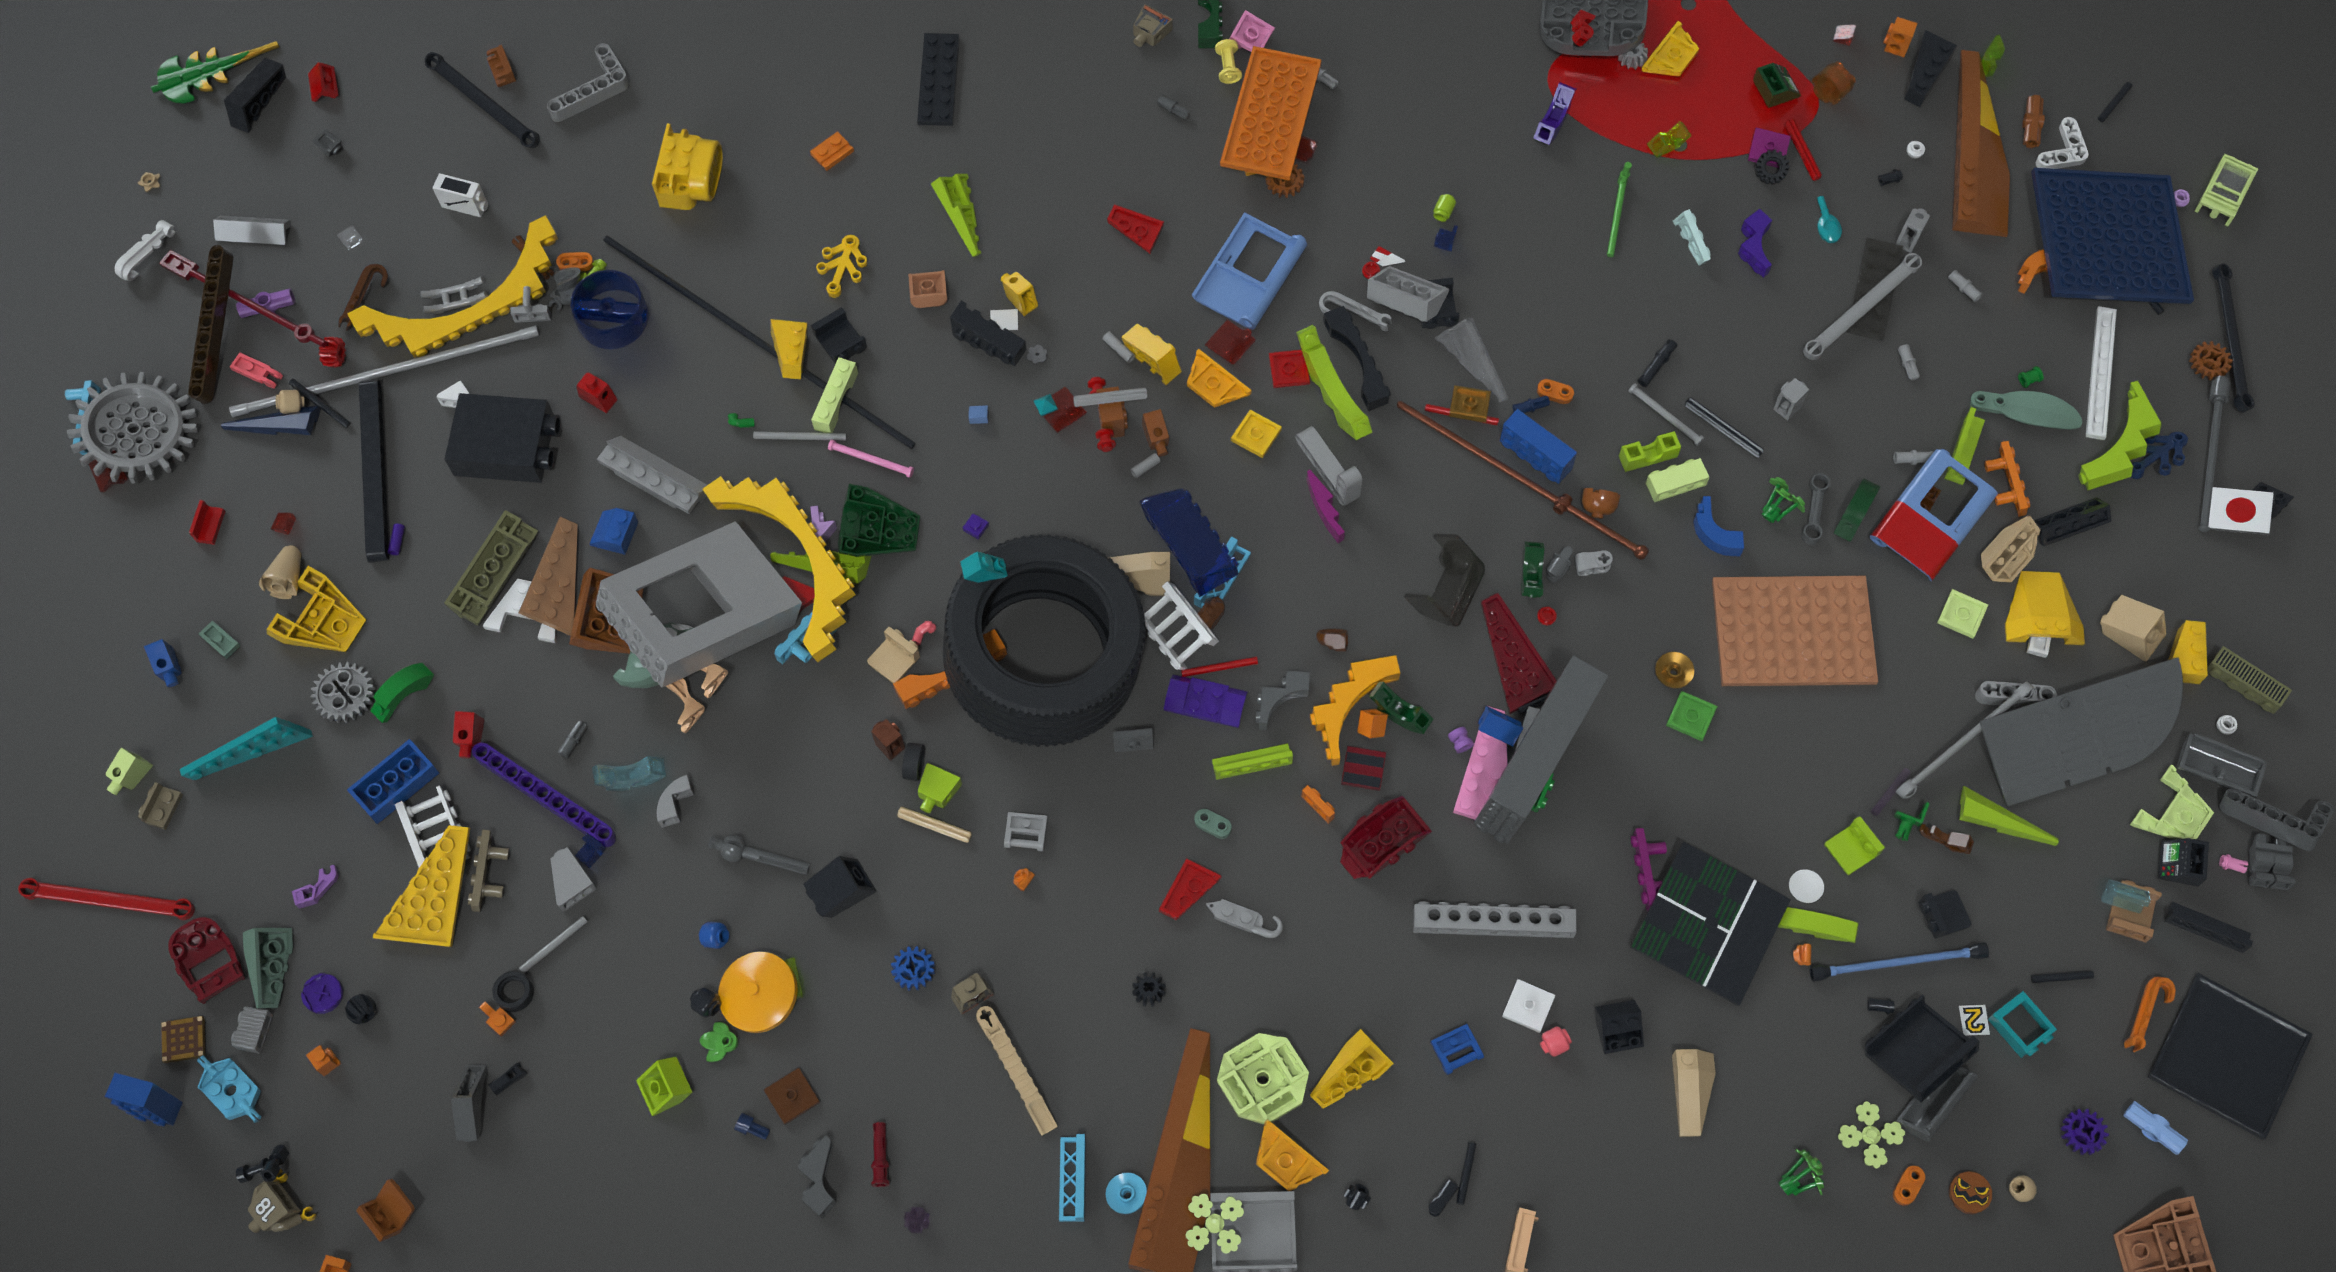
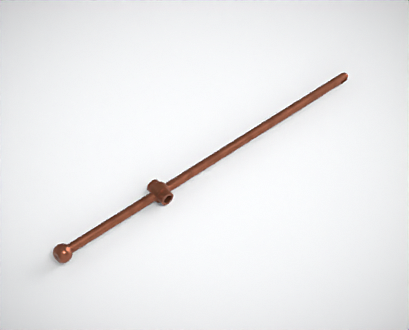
(1562, 503)

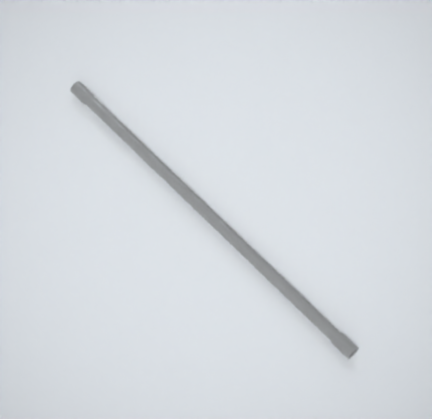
(522, 334)

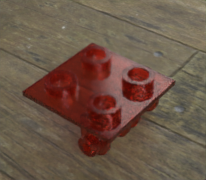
(1230, 342)
(1066, 412)

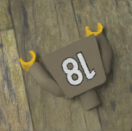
(274, 1208)

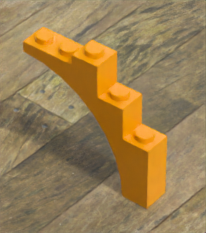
(1343, 696)

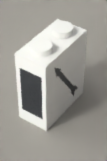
(460, 195)

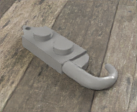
(1243, 918)

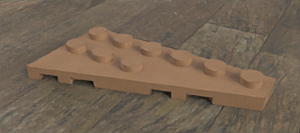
(553, 585)

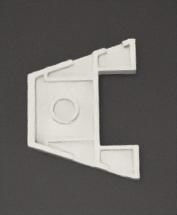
(510, 606)

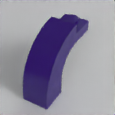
(1556, 114)

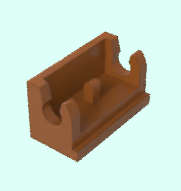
(500, 66)

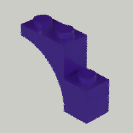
(1751, 250)

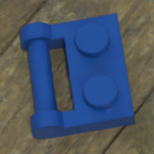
(1453, 1043)

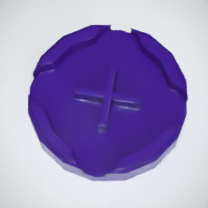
(322, 993)

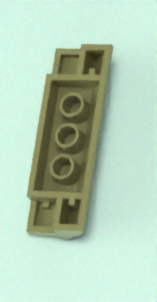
(491, 568)

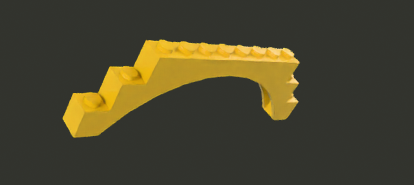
(432, 333)
(829, 582)

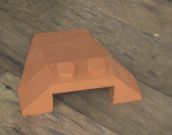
(2166, 1241)

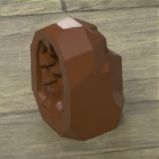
(1212, 612)
(1334, 639)

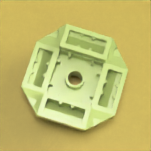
(1265, 1057)

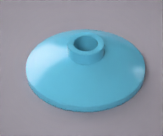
(1124, 1184)

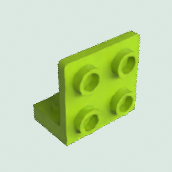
(1854, 846)

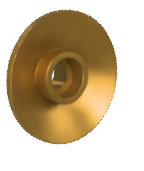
(1676, 662)

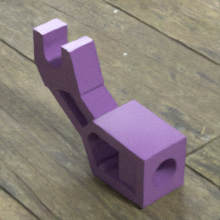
(324, 882)

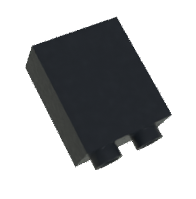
(501, 438)

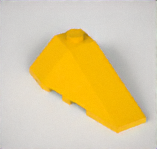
(1353, 1066)

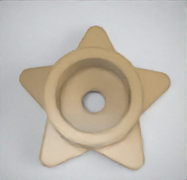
(149, 177)

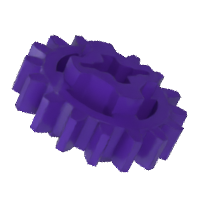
(2086, 1140)

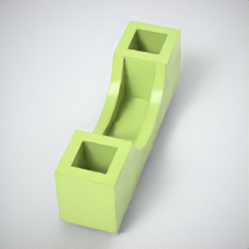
(828, 408)

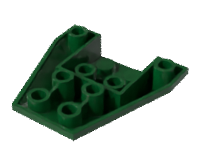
(875, 524)

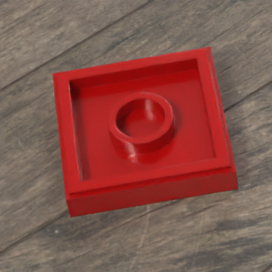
(1288, 369)

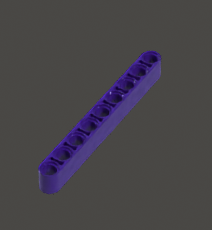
(537, 788)

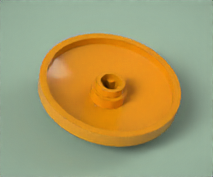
(757, 992)

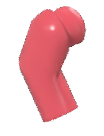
(925, 627)

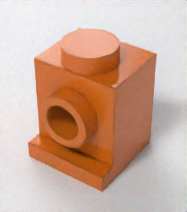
(323, 1060)

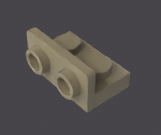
(159, 806)

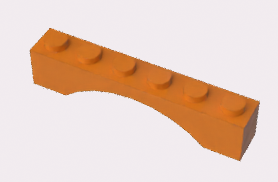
(917, 688)

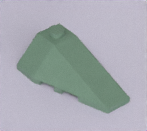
(266, 959)

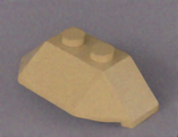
(2011, 550)

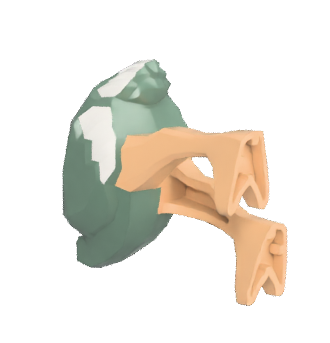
(639, 677)

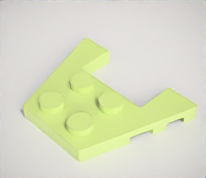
(2183, 817)

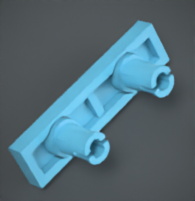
(793, 643)

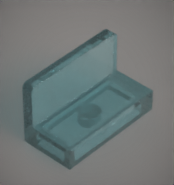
(2125, 896)

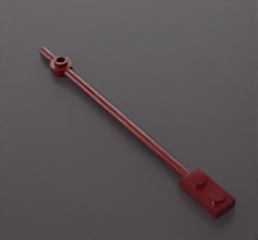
(186, 269)

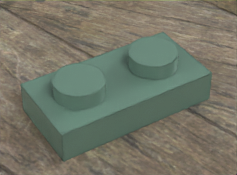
(219, 640)

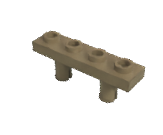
(480, 862)

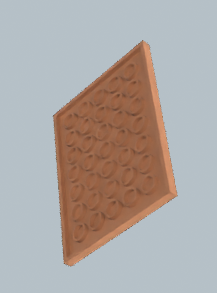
(1794, 631)

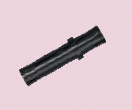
(1662, 356)

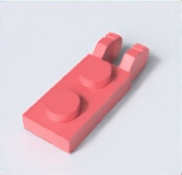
(255, 370)

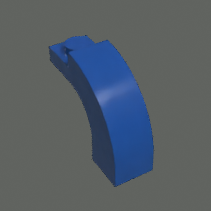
(1715, 538)

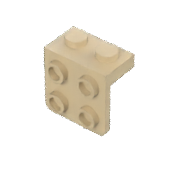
(894, 656)

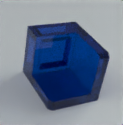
(1445, 239)
(590, 851)

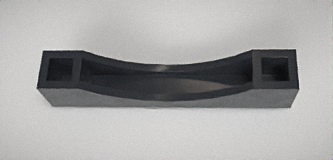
(1340, 327)

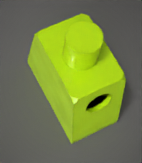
(937, 787)

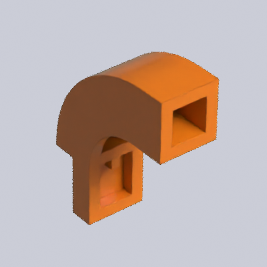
(2032, 266)

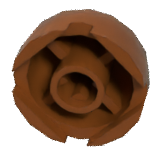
(1600, 502)

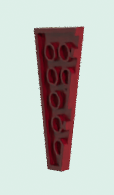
(1518, 662)

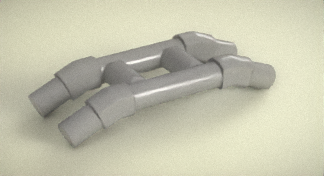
(462, 288)

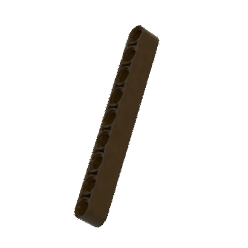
(211, 324)

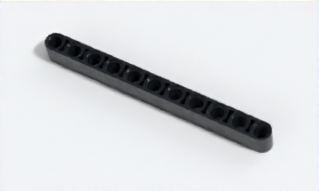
(373, 471)

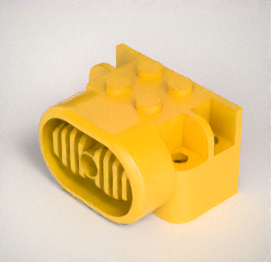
(686, 170)

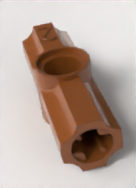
(2033, 121)

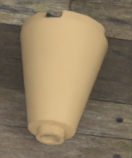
(283, 574)

